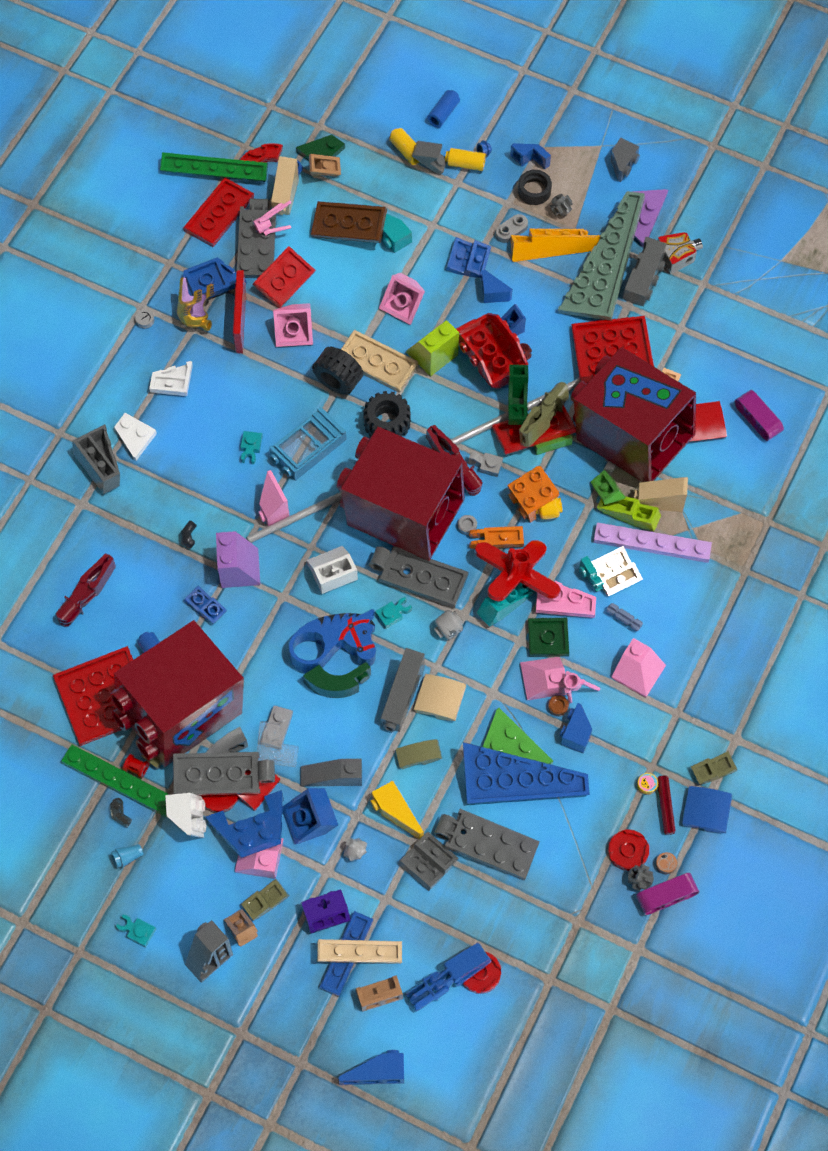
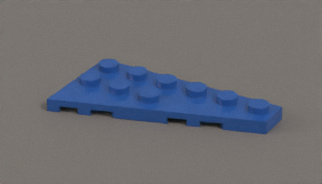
(508, 777)

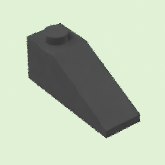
(332, 773)

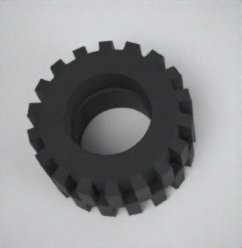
(337, 370)
(383, 404)

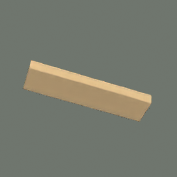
(359, 951)

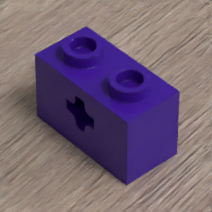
(325, 911)

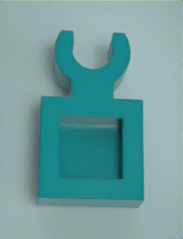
(250, 445)
(589, 571)
(391, 613)
(138, 932)

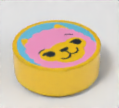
(647, 783)

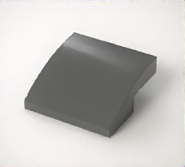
(428, 861)

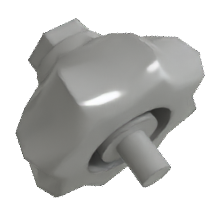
(354, 849)

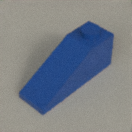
(382, 1069)

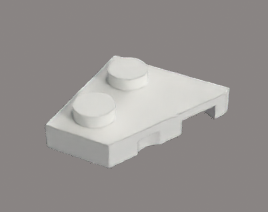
(172, 380)
(134, 434)

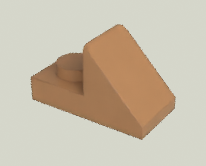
(324, 165)
(241, 927)

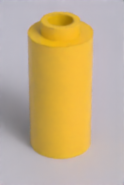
(404, 144)
(465, 159)

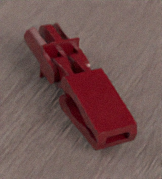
(471, 480)
(86, 590)

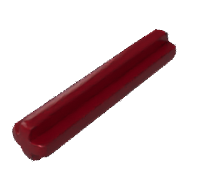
(666, 805)

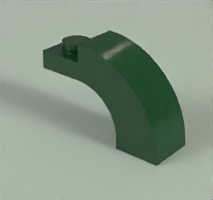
(517, 394)
(336, 685)

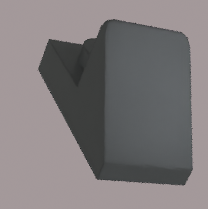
(430, 156)

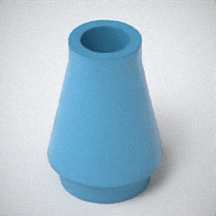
(126, 855)

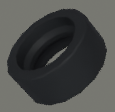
(534, 198)

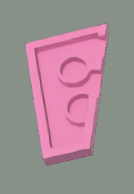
(568, 603)

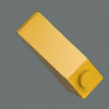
(395, 809)

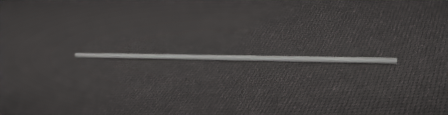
(337, 497)

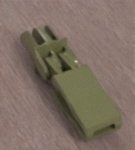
(539, 417)

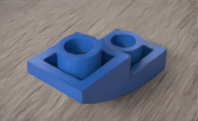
(205, 605)

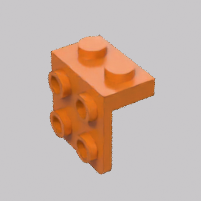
(532, 492)

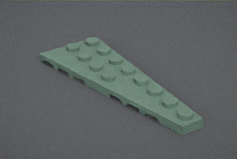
(602, 274)

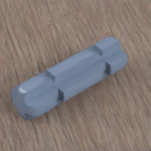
(624, 617)

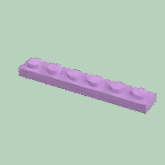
(652, 542)

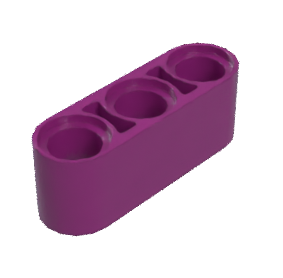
(759, 415)
(667, 893)

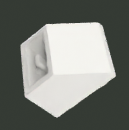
(333, 569)
(187, 813)

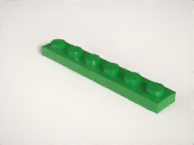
(214, 166)
(116, 779)

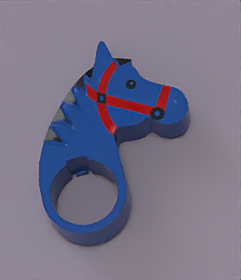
(336, 632)

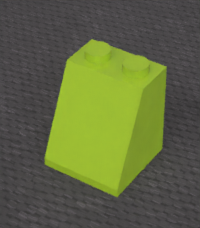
(436, 348)

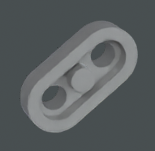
(512, 227)

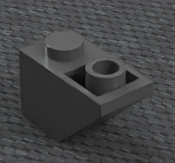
(623, 157)

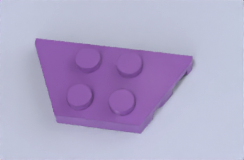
(650, 211)

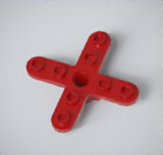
(517, 568)

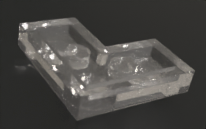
(270, 748)

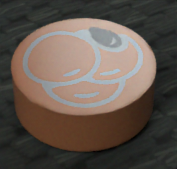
(666, 863)

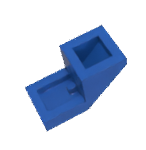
(525, 152)

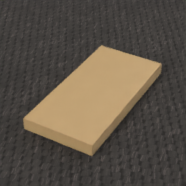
(380, 361)

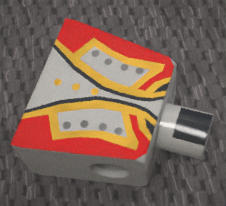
(679, 250)

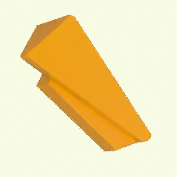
(551, 243)

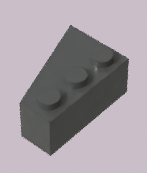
(645, 273)
(97, 458)
(208, 951)

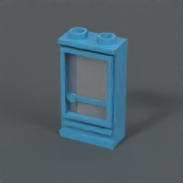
(307, 444)

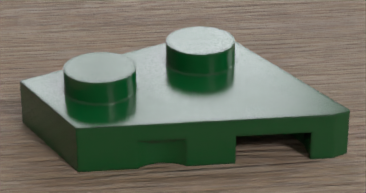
(324, 146)

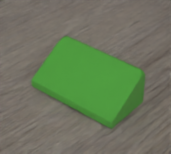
(553, 444)
(607, 488)

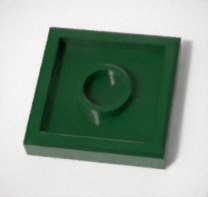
(548, 637)

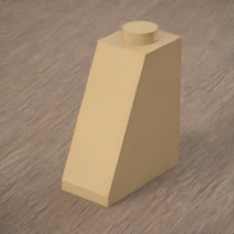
(285, 183)
(664, 494)

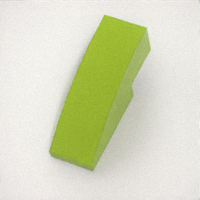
(632, 512)

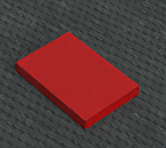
(284, 277)

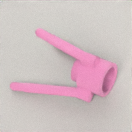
(263, 223)
(573, 683)

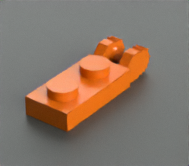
(498, 536)

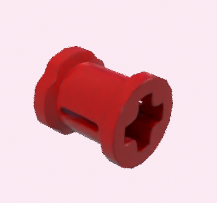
(136, 766)

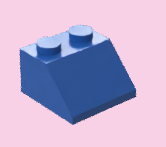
(310, 815)

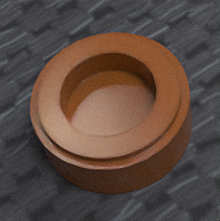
(558, 705)

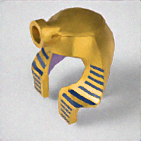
(191, 308)

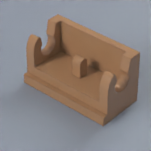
(379, 993)

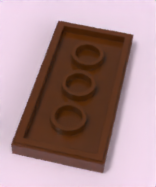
(349, 222)

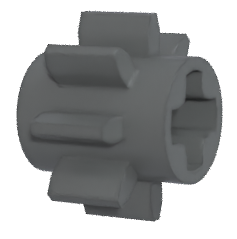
(561, 205)
(640, 877)

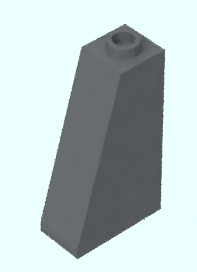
(403, 690)

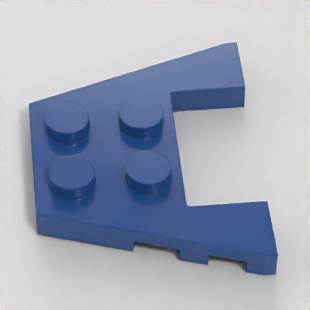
(253, 833)

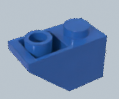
(578, 731)

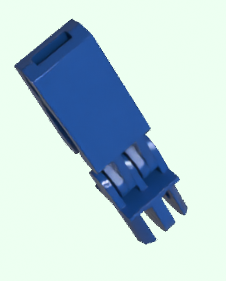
(458, 968)

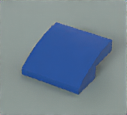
(468, 258)
(707, 809)

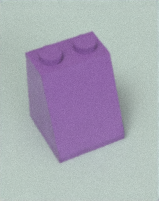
(237, 560)

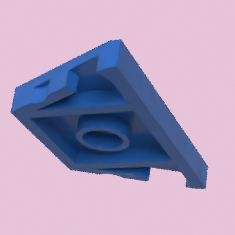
(208, 273)

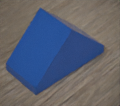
(494, 289)
(515, 319)

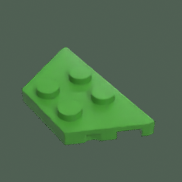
(511, 739)

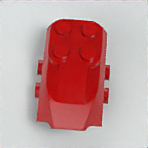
(491, 348)

